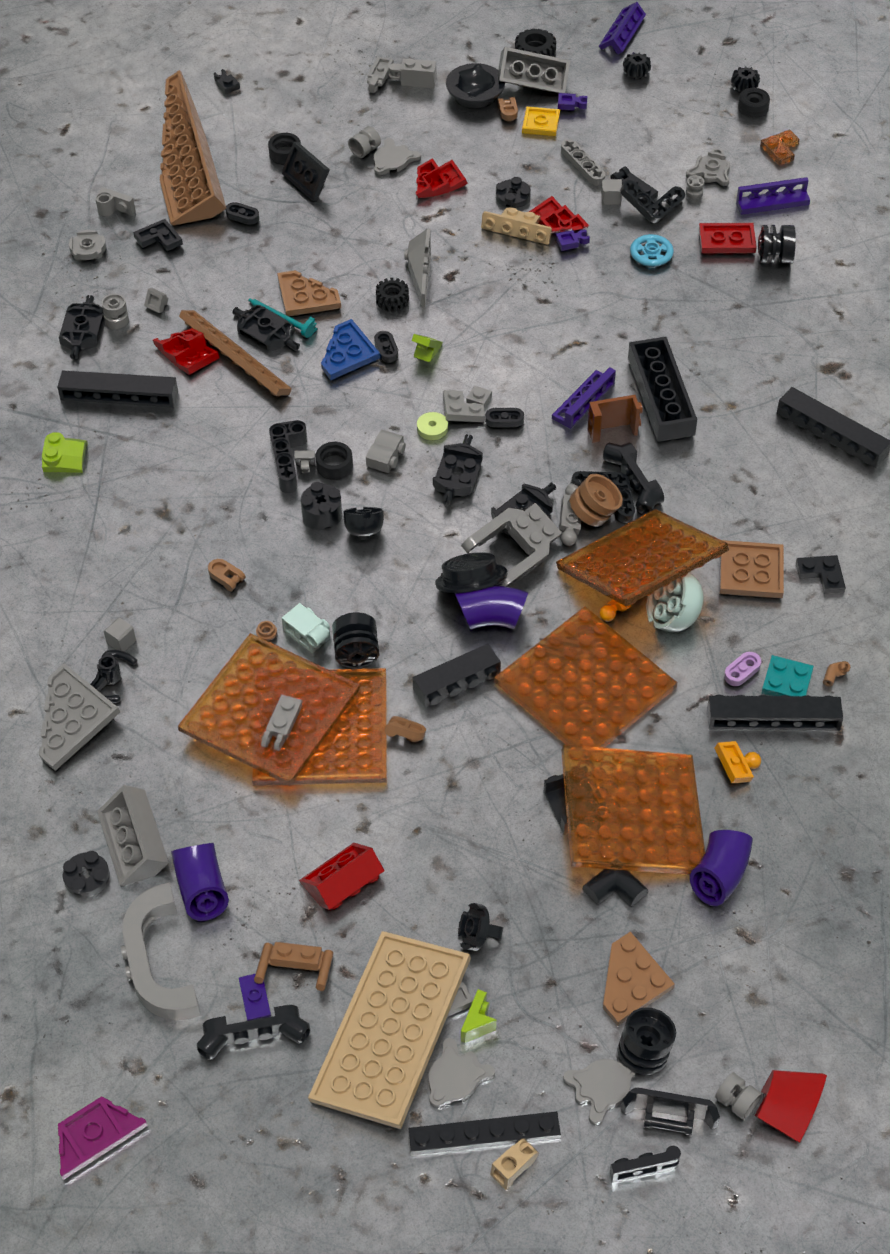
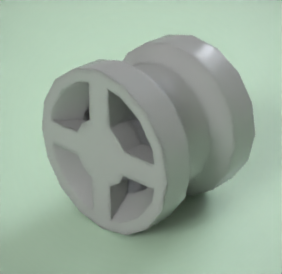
(695, 186)

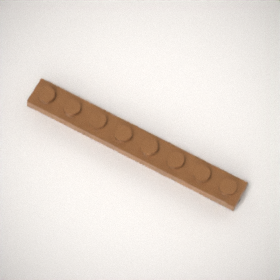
(236, 353)

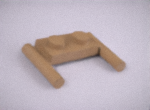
(297, 957)

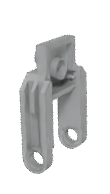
(529, 529)

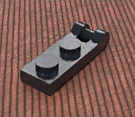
(625, 173)
(645, 1165)

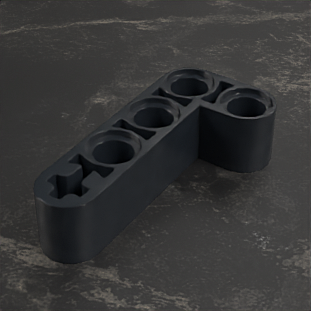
(283, 438)

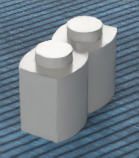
(385, 451)

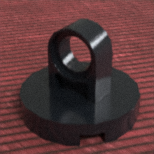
(476, 926)

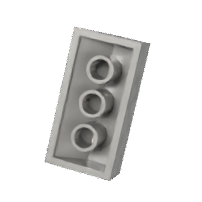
(533, 70)
(132, 835)

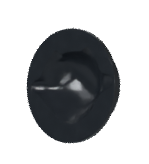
(474, 85)
(470, 573)

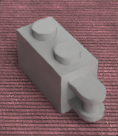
(414, 73)

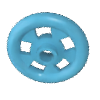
(651, 250)

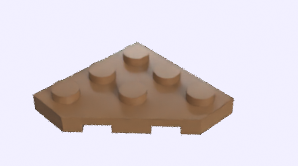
(306, 295)
(632, 979)

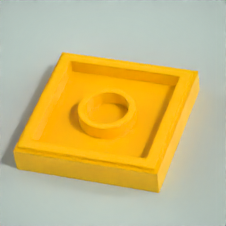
(541, 121)

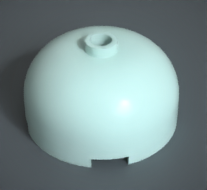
(683, 606)

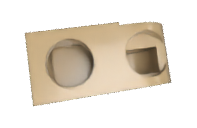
(513, 1163)

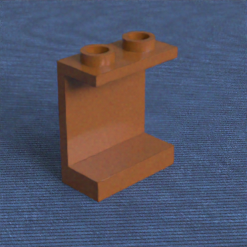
(613, 413)

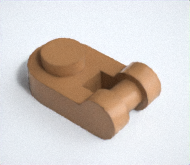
(508, 109)
(220, 569)
(406, 728)

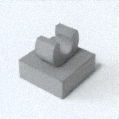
(155, 300)
(305, 459)

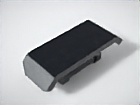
(671, 1104)

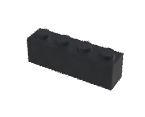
(456, 675)

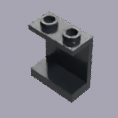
(555, 795)

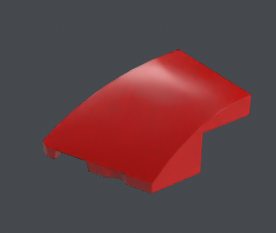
(438, 180)
(558, 217)
(187, 350)
(790, 1101)

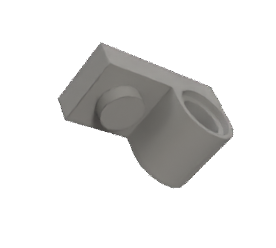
(110, 201)

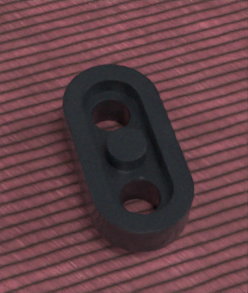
(242, 213)
(386, 346)
(504, 417)

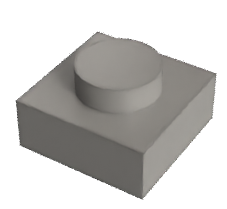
(479, 396)

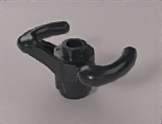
(109, 670)

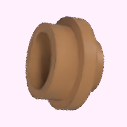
(266, 626)

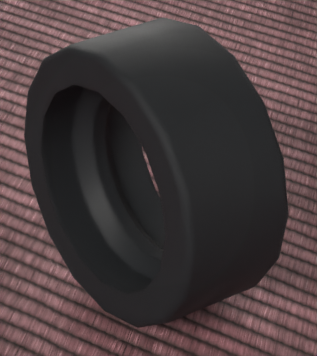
(280, 140)
(334, 471)

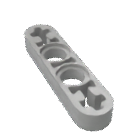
(579, 164)

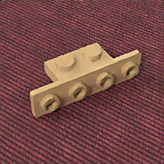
(517, 224)

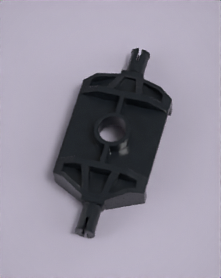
(81, 335)
(274, 335)
(462, 459)
(525, 499)

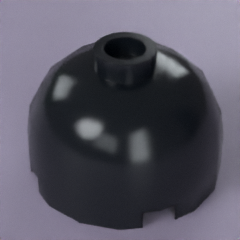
(363, 521)

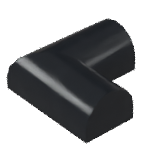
(617, 881)

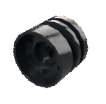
(778, 244)
(355, 640)
(646, 1041)

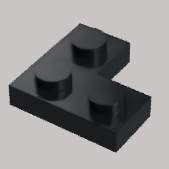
(161, 232)
(825, 568)

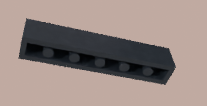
(117, 388)
(833, 427)
(774, 713)

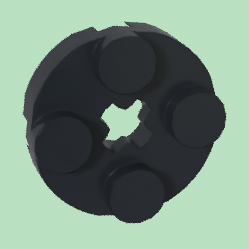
(505, 192)
(85, 862)

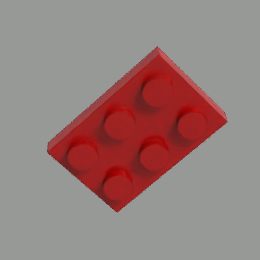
(727, 238)

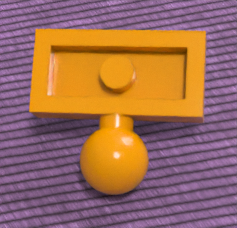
(735, 763)

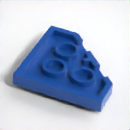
(347, 350)

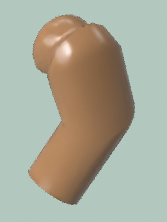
(835, 670)

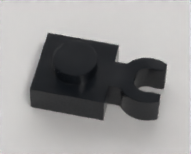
(226, 83)

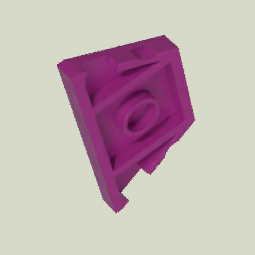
(93, 1133)

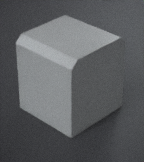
(611, 192)
(120, 635)

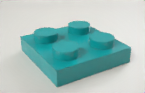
(787, 677)

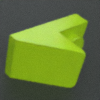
(426, 347)
(477, 1022)

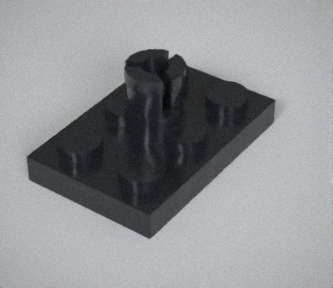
(305, 171)

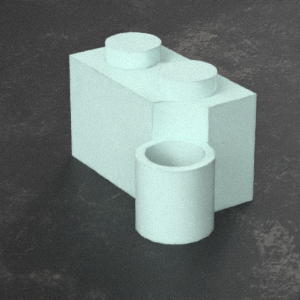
(306, 627)

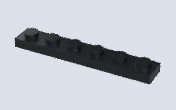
(484, 1133)

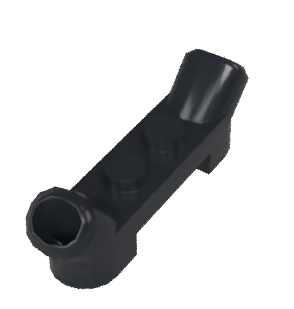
(626, 456)
(285, 1022)

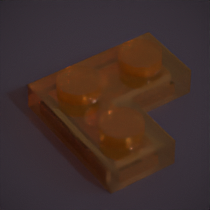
(778, 146)

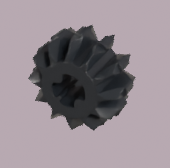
(636, 65)
(745, 78)

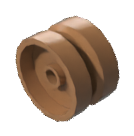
(596, 500)

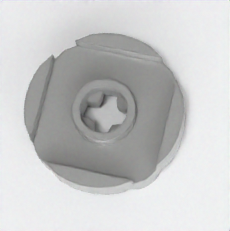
(82, 252)

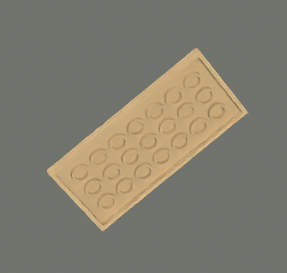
(390, 1029)

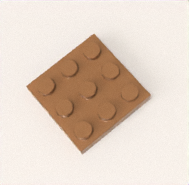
(752, 569)

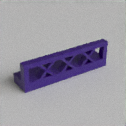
(623, 28)
(772, 199)
(593, 392)

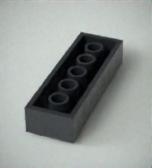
(662, 389)

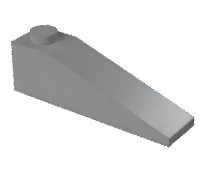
(419, 260)

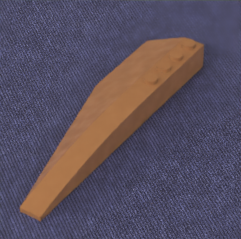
(187, 168)

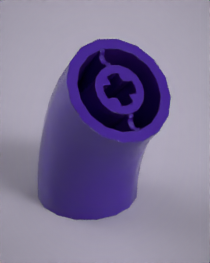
(492, 606)
(721, 866)
(200, 881)

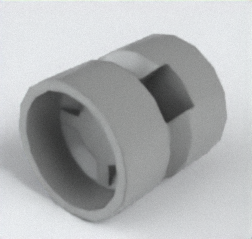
(364, 142)
(115, 311)
(745, 1101)

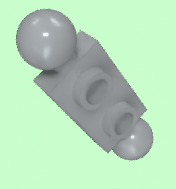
(569, 521)

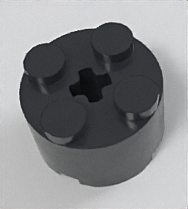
(321, 506)

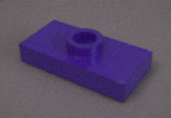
(254, 998)

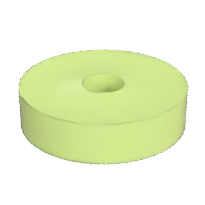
(432, 426)

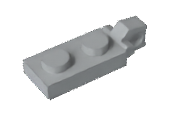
(378, 73)

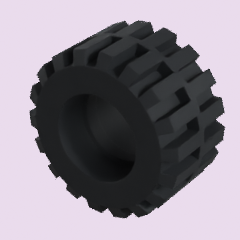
(536, 41)

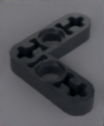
(651, 206)
(623, 486)

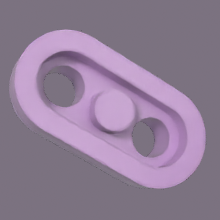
(741, 670)

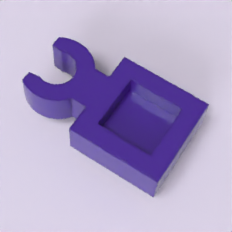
(569, 101)
(571, 240)

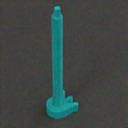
(307, 329)

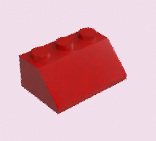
(342, 875)

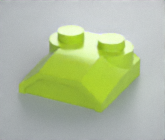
(63, 454)

